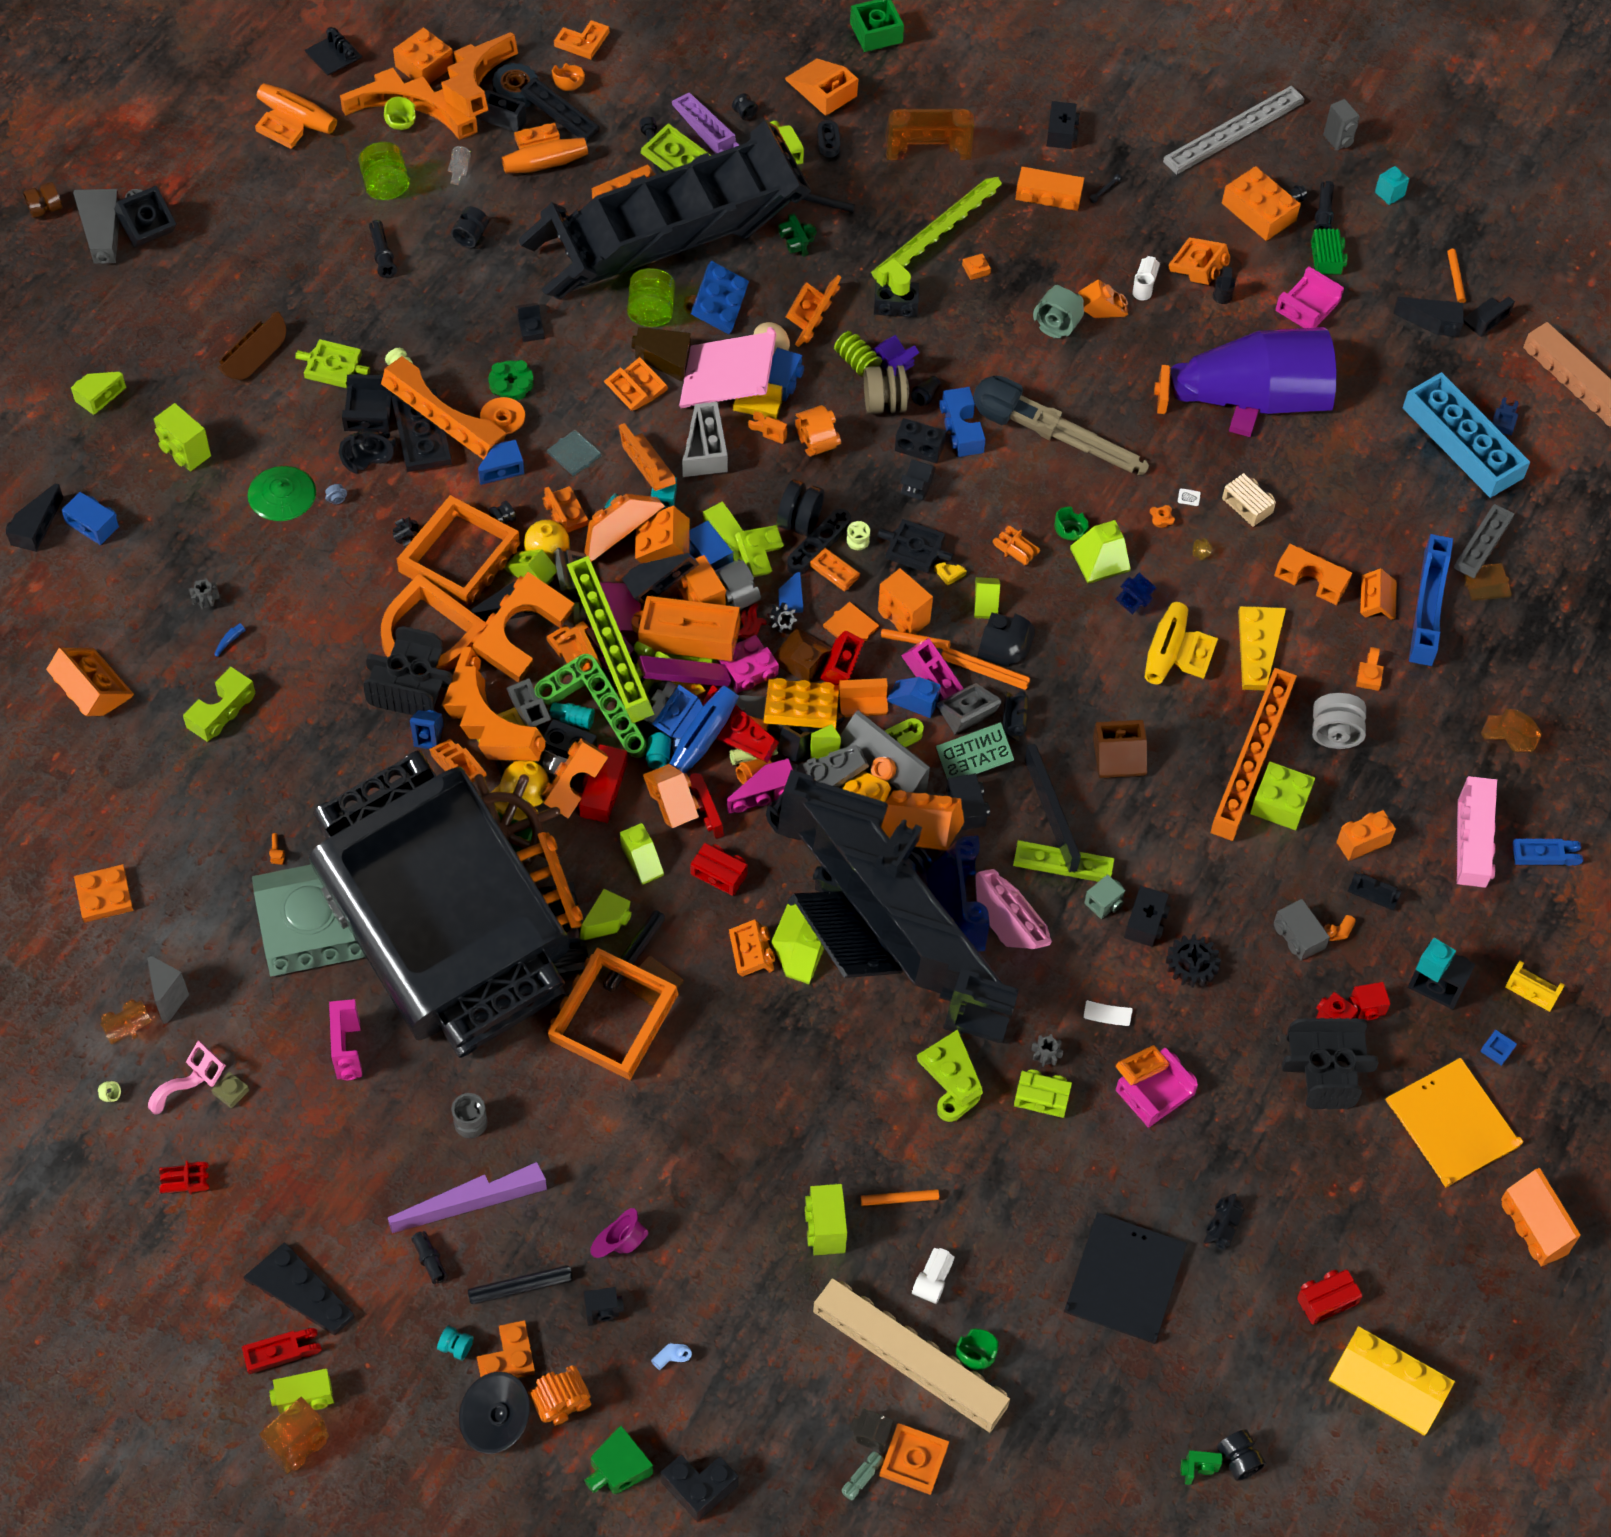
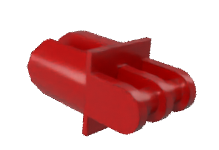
(180, 1178)

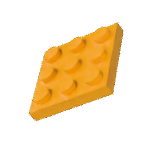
(801, 703)

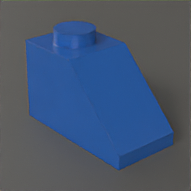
(501, 463)
(916, 695)
(426, 728)

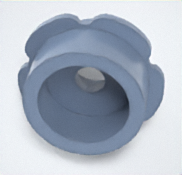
(335, 494)

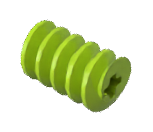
(856, 352)

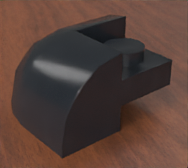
(1006, 639)

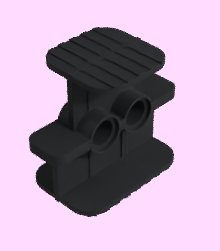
(403, 688)
(1327, 1043)

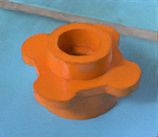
(1162, 521)

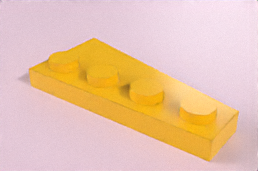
(1258, 643)

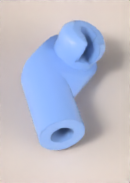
(672, 1352)

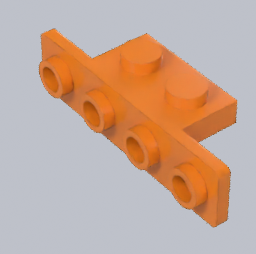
(808, 308)

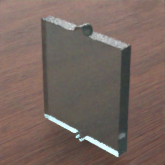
(574, 452)

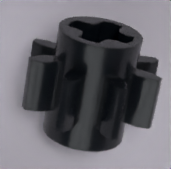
(406, 530)
(776, 618)

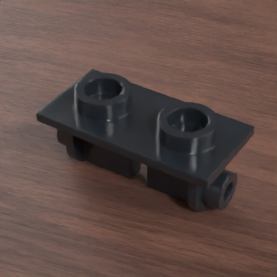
(1013, 719)
(1374, 890)
(1227, 1211)

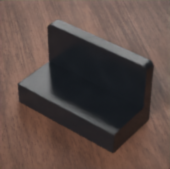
(1488, 315)

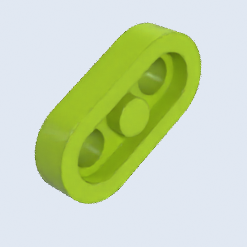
(948, 1101)

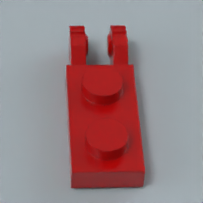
(706, 804)
(279, 1350)

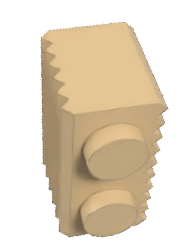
(1249, 499)

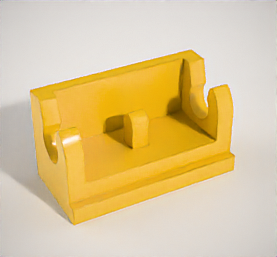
(1533, 987)

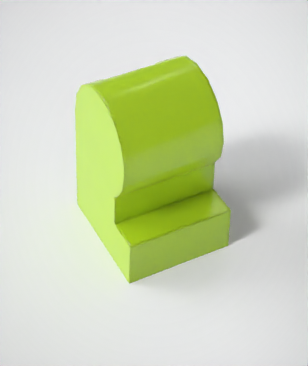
(895, 276)

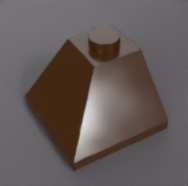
(802, 655)

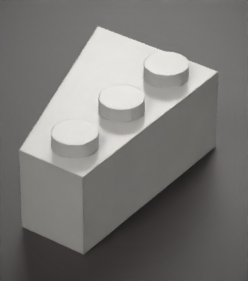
(706, 443)

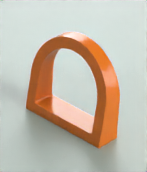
(423, 589)

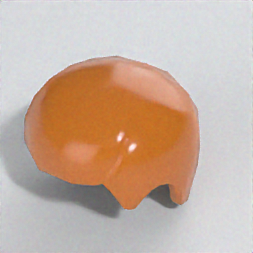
(568, 77)

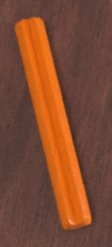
(986, 668)

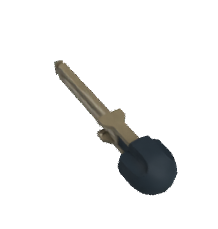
(1002, 400)

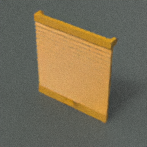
(1453, 1122)

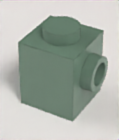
(1105, 896)

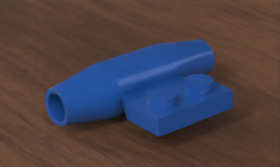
(694, 724)

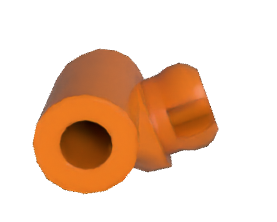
(1340, 932)

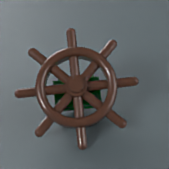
(519, 833)

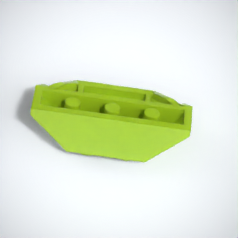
(797, 945)

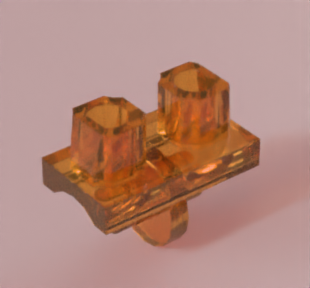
(126, 1022)

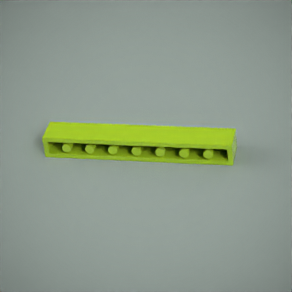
(610, 640)

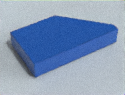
(792, 593)

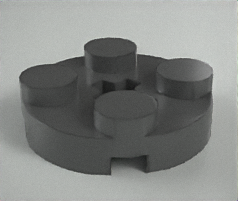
(659, 699)

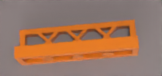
(646, 459)

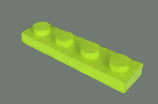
(1050, 860)

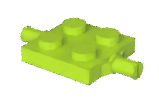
(332, 363)

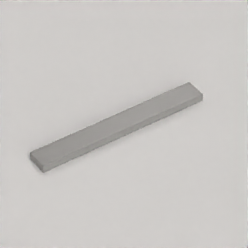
(1233, 130)

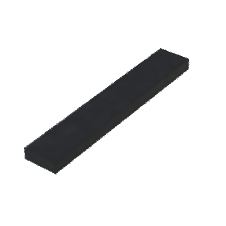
(1052, 808)

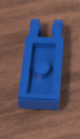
(1546, 852)

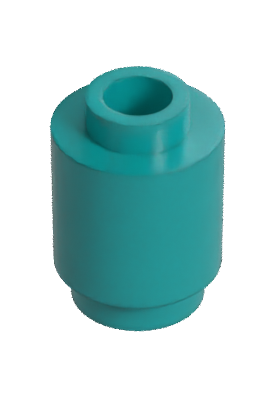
(658, 750)

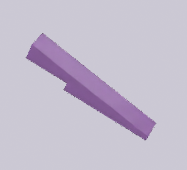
(705, 124)
(471, 1196)

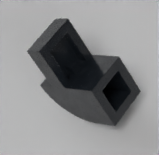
(917, 479)

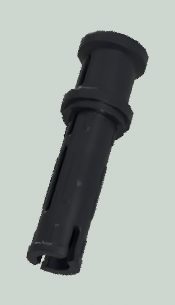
(1324, 215)
(383, 255)

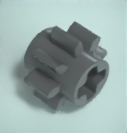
(204, 593)
(1045, 1056)

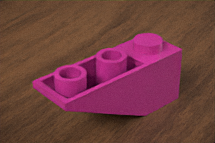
(761, 787)

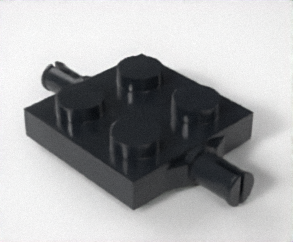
(915, 545)

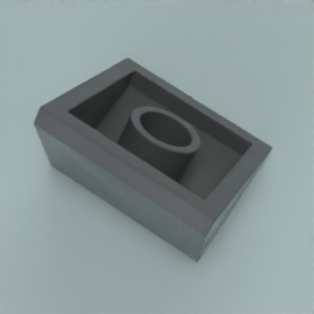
(968, 707)
(167, 987)

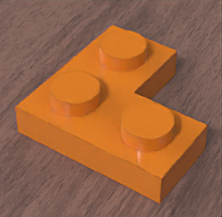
(585, 43)
(516, 1353)

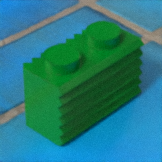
(1328, 251)

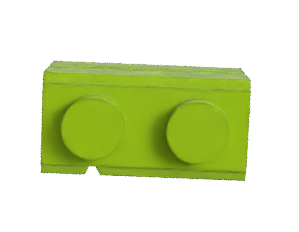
(1043, 1093)

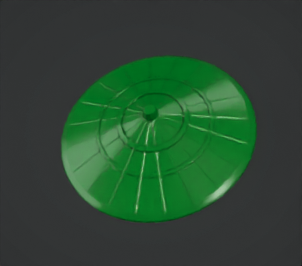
(281, 493)

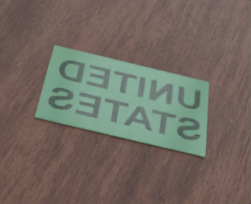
(975, 752)

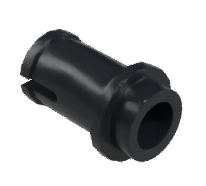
(1298, 192)

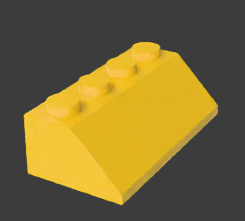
(1391, 1381)

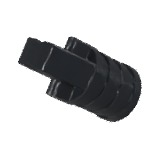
(1224, 287)

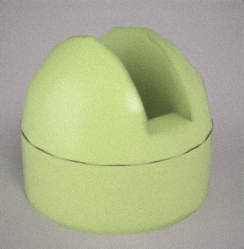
(111, 1096)

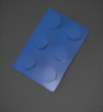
(719, 297)

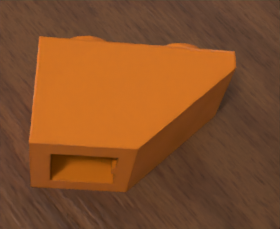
(1103, 301)

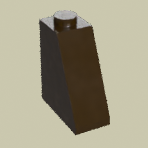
(663, 350)

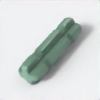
(862, 1475)

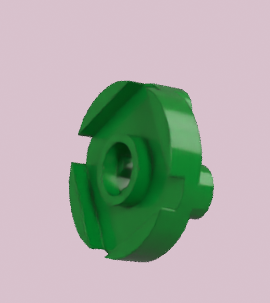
(511, 369)

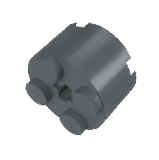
(738, 584)

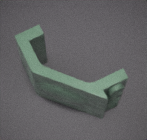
(298, 922)

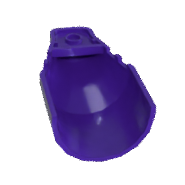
(1264, 372)

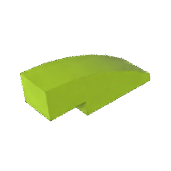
(725, 525)

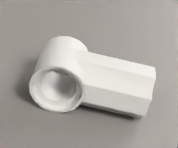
(1145, 278)
(931, 1281)

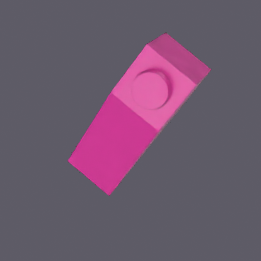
(928, 663)

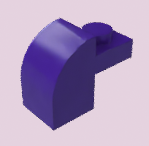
(894, 354)

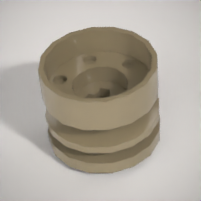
(885, 389)

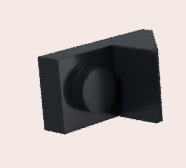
(530, 322)

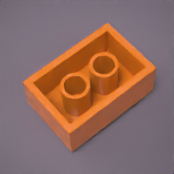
(1261, 203)

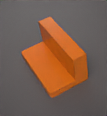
(1378, 594)
(864, 695)

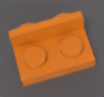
(565, 508)
(751, 948)

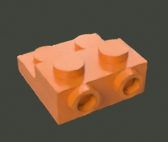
(1200, 260)

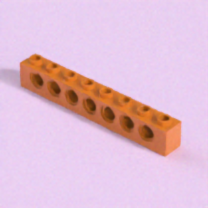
(1253, 754)

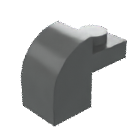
(527, 704)

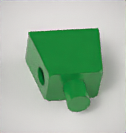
(618, 1464)

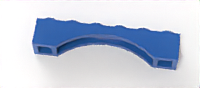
(1429, 602)

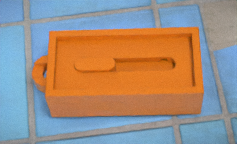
(688, 628)

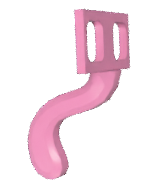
(199, 1074)

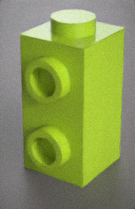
(311, 1386)

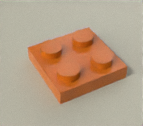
(103, 893)
(914, 1458)

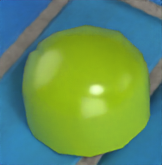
(399, 113)

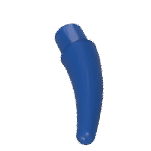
(230, 636)

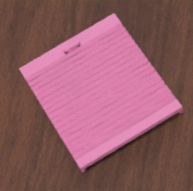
(728, 369)

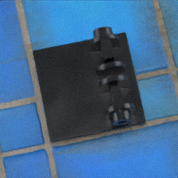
(333, 52)

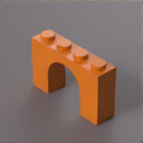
(528, 595)

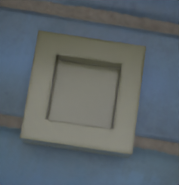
(230, 1090)

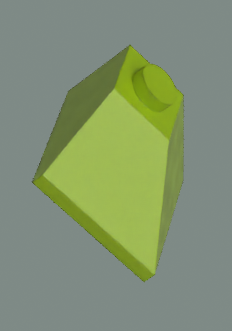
(1101, 552)

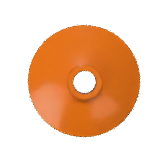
(504, 409)

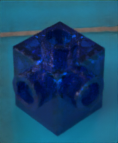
(1136, 593)

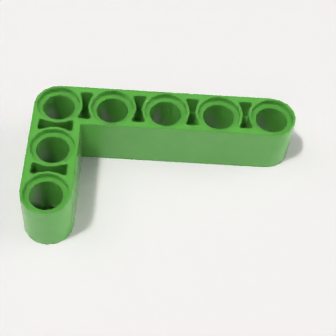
(602, 697)

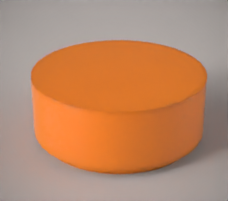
(883, 768)

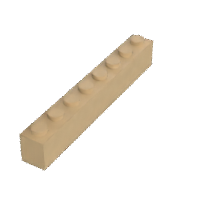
(911, 1354)

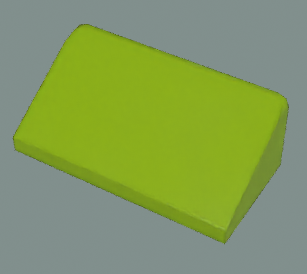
(824, 742)

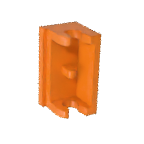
(575, 644)

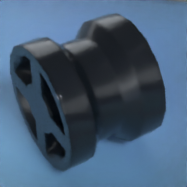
(744, 106)
(503, 513)

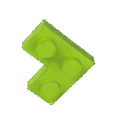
(754, 545)

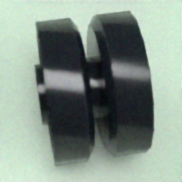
(800, 507)

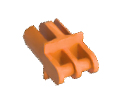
(1016, 545)

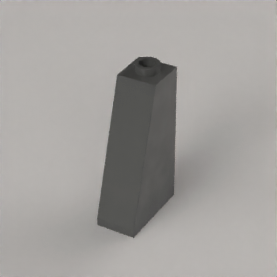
(99, 222)

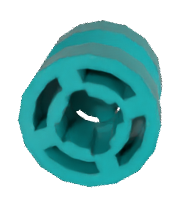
(455, 1342)

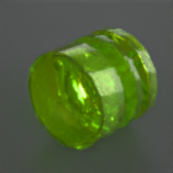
(383, 170)
(651, 297)

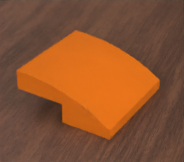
(636, 384)

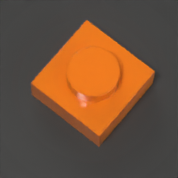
(976, 266)

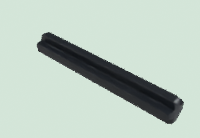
(635, 948)
(520, 1284)

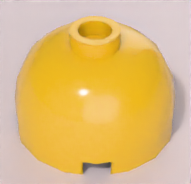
(547, 536)
(537, 780)

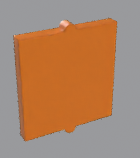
(851, 620)

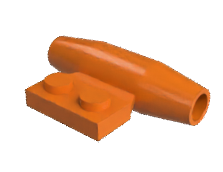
(290, 116)
(542, 149)

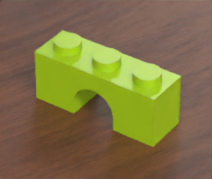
(209, 719)

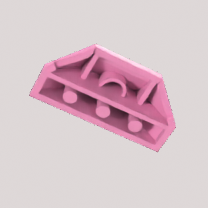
(1010, 912)

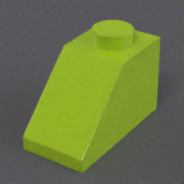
(97, 390)
(534, 562)
(641, 853)
(606, 916)

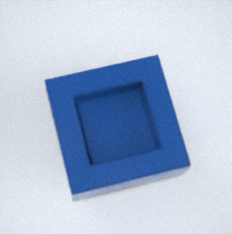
(1498, 1047)

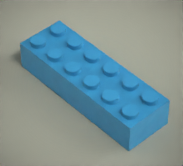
(1466, 435)

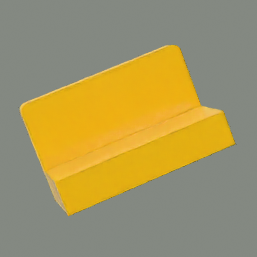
(766, 404)

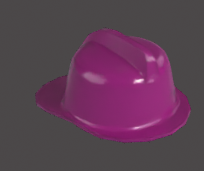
(620, 1236)

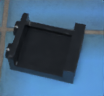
(367, 404)

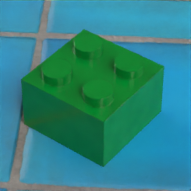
(876, 24)

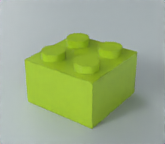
(182, 437)
(1282, 795)
(826, 1219)

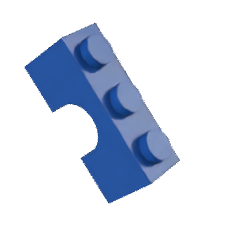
(965, 436)

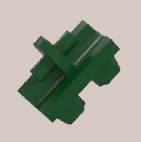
(800, 234)

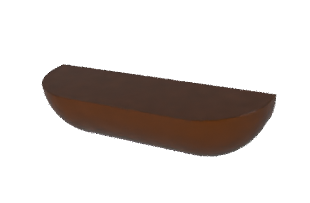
(253, 348)

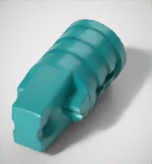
(573, 714)

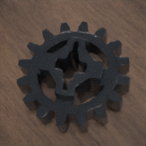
(1203, 957)

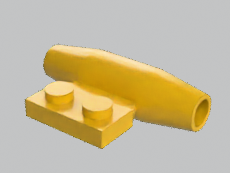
(1173, 645)

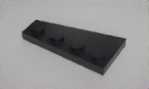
(300, 1289)

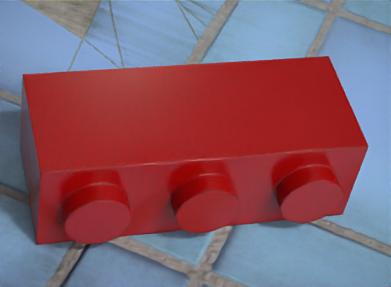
(601, 792)

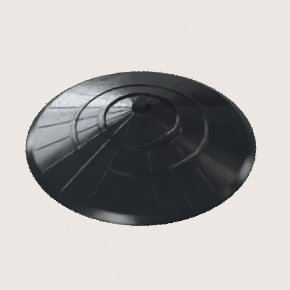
(494, 1412)

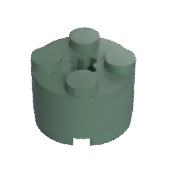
(1059, 312)

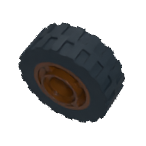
(511, 79)

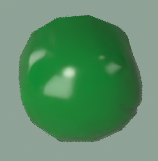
(1069, 524)
(977, 1349)

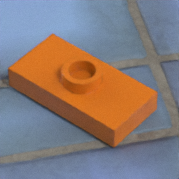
(1162, 389)
(835, 569)
(1142, 1065)

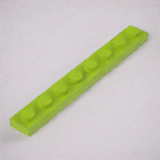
(943, 222)

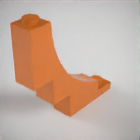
(497, 737)

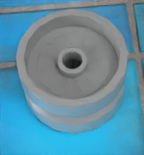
(1339, 720)

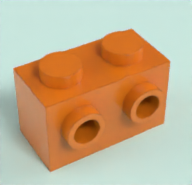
(1365, 835)

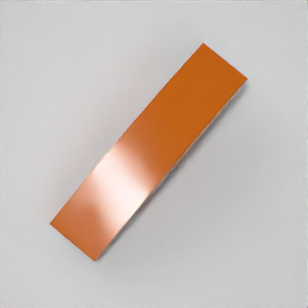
(452, 755)

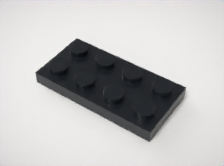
(421, 440)

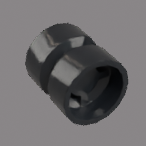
(469, 227)
(1243, 1458)

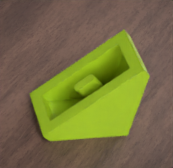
(986, 597)

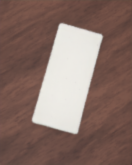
(1107, 1013)

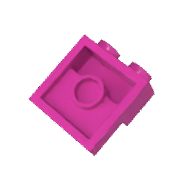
(750, 665)

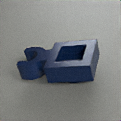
(1505, 417)

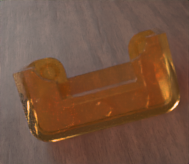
(930, 127)

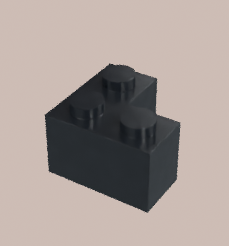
(698, 1491)

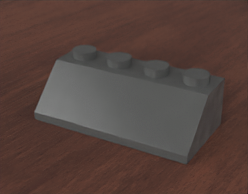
(874, 742)

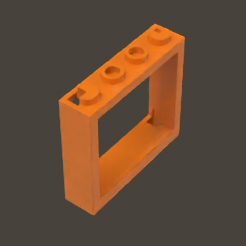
(451, 508)
(647, 1033)

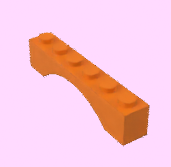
(474, 433)

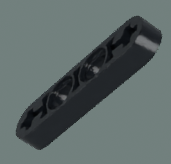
(817, 540)

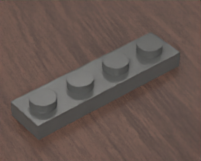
(1484, 541)

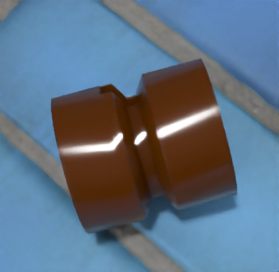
(50, 199)

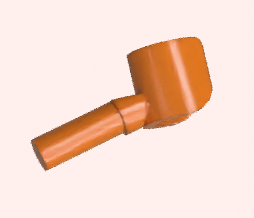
(277, 856)

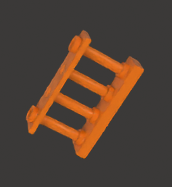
(548, 846)

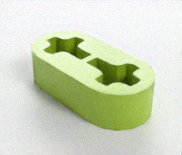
(901, 732)

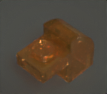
(1514, 727)

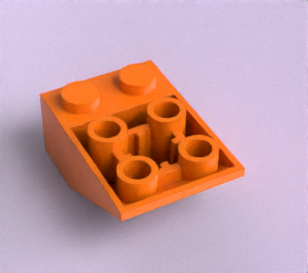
(825, 84)

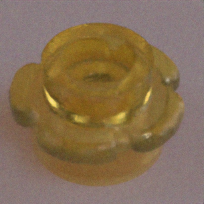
(1201, 548)

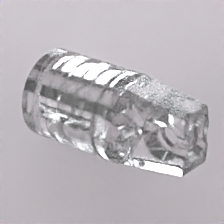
(458, 163)

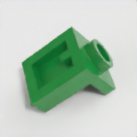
(1204, 1462)

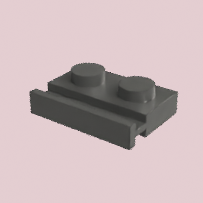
(563, 558)

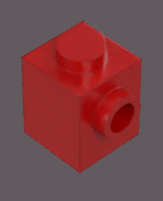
(1370, 1000)
(1335, 1008)

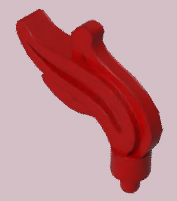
(750, 623)

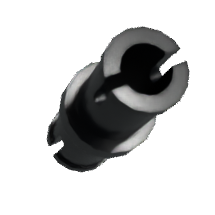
(429, 1257)

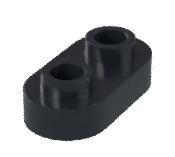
(828, 138)

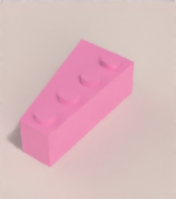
(1476, 832)

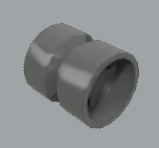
(469, 1115)

